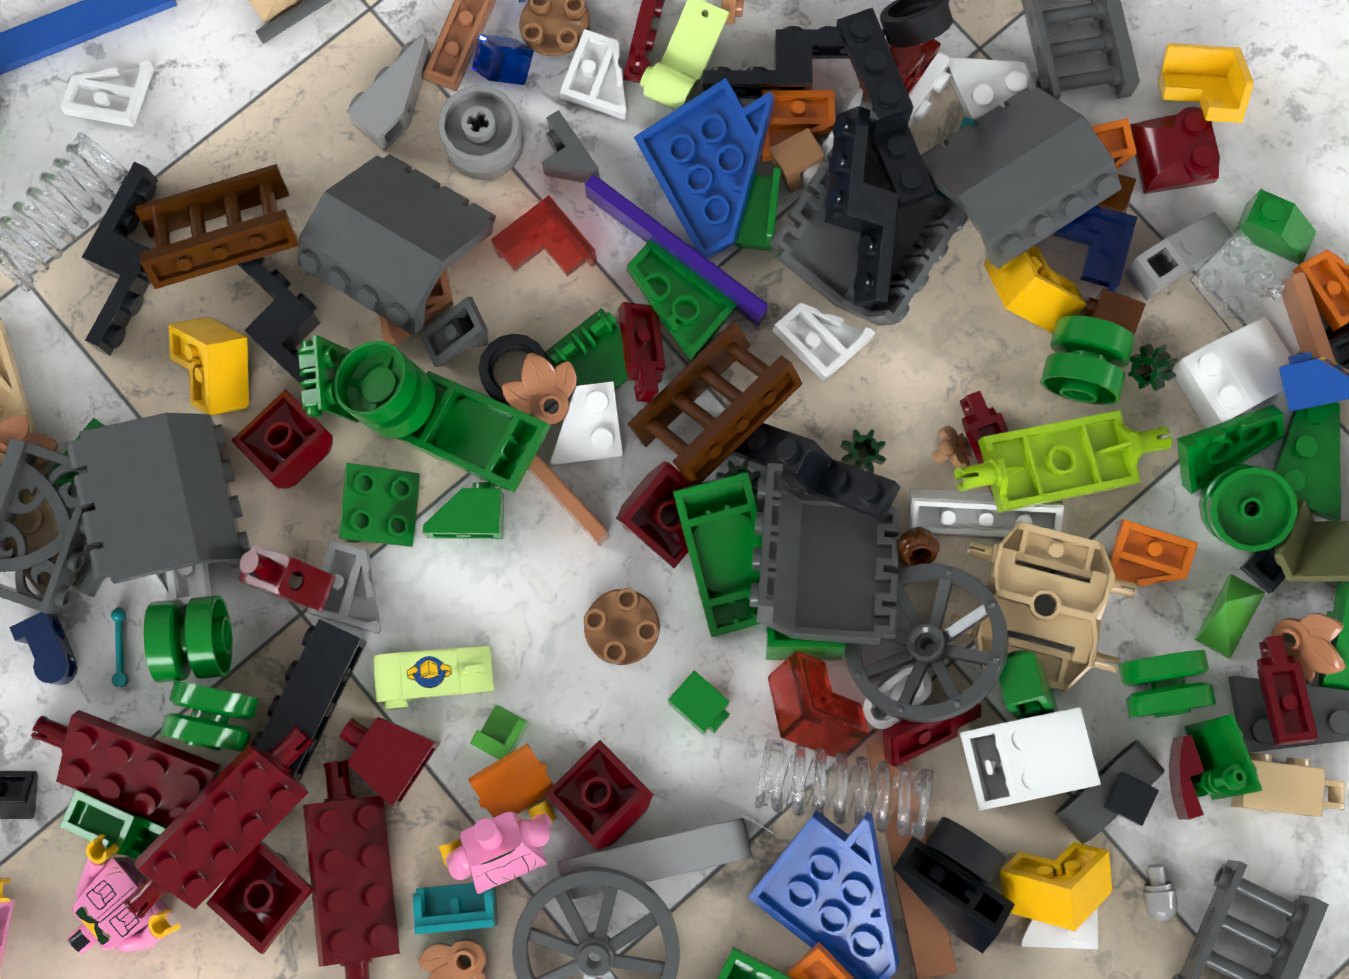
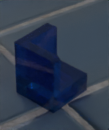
(502, 59)

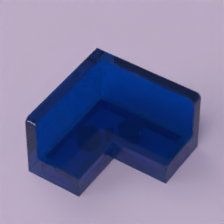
(1109, 241)

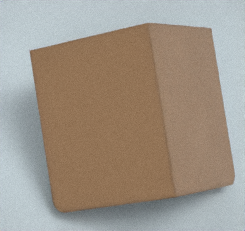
(795, 156)

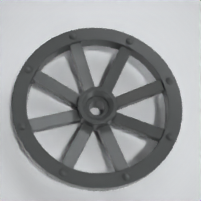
(931, 633)
(598, 940)

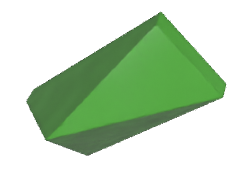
(1229, 616)

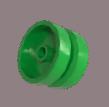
(1271, 505)
(1167, 684)
(209, 717)

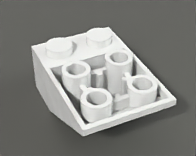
(1030, 758)

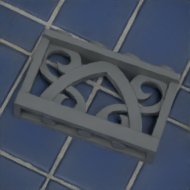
(16, 475)

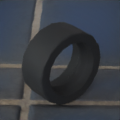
(915, 21)
(495, 350)
(966, 850)

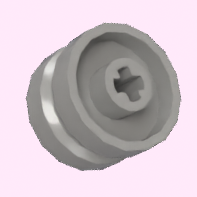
(481, 132)

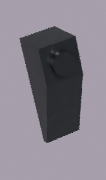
(953, 895)

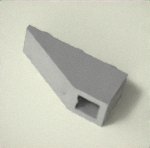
(389, 102)
(1177, 255)

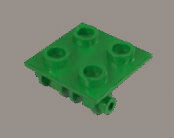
(593, 351)
(320, 360)
(378, 505)
(1224, 759)

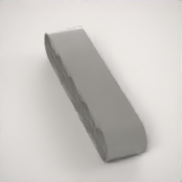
(666, 855)

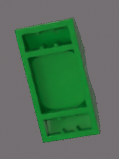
(479, 434)
(720, 540)

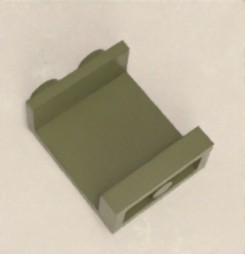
(1314, 549)

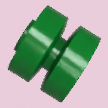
(1087, 360)
(384, 389)
(188, 639)

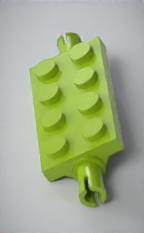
(1061, 460)

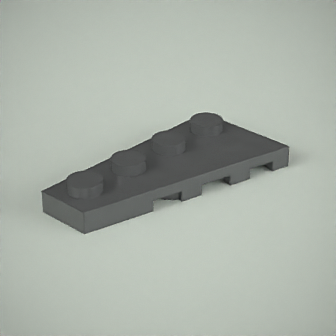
(1328, 707)

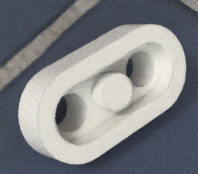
(893, 689)

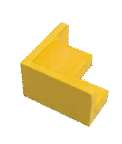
(1207, 75)
(1035, 290)
(215, 364)
(1061, 889)

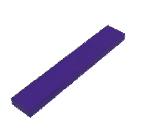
(648, 228)

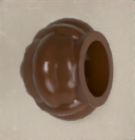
(918, 546)

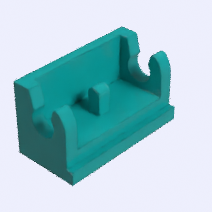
(453, 908)

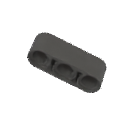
(1085, 811)

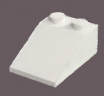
(1233, 373)

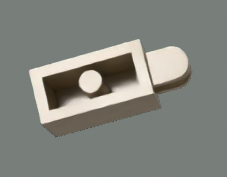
(1291, 788)

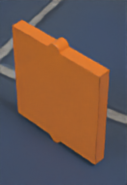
(512, 782)

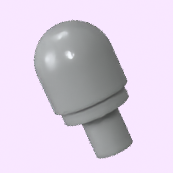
(1160, 894)

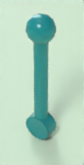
(120, 678)

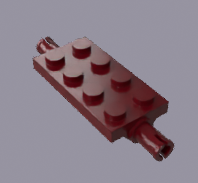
(126, 766)
(221, 825)
(350, 876)

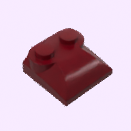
(1176, 151)
(284, 442)
(653, 513)
(600, 796)
(260, 896)

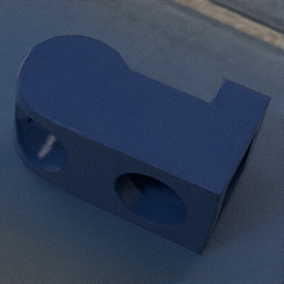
(49, 646)

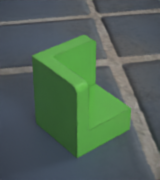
(500, 733)

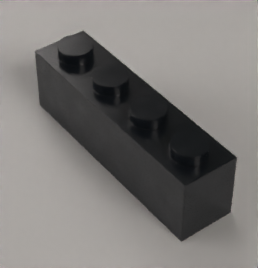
(312, 689)

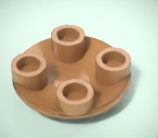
(553, 25)
(621, 626)

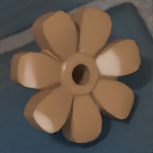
(952, 448)

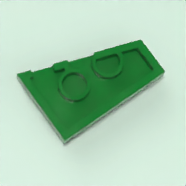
(680, 297)
(1227, 445)
(1312, 459)

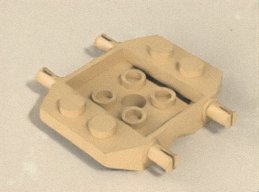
(1077, 603)

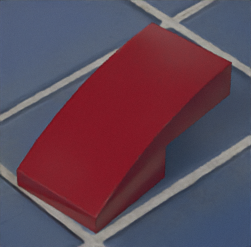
(1182, 765)

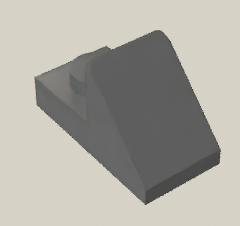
(571, 158)
(455, 332)

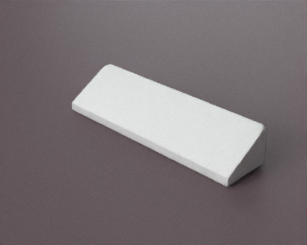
(975, 514)

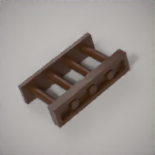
(222, 247)
(735, 423)

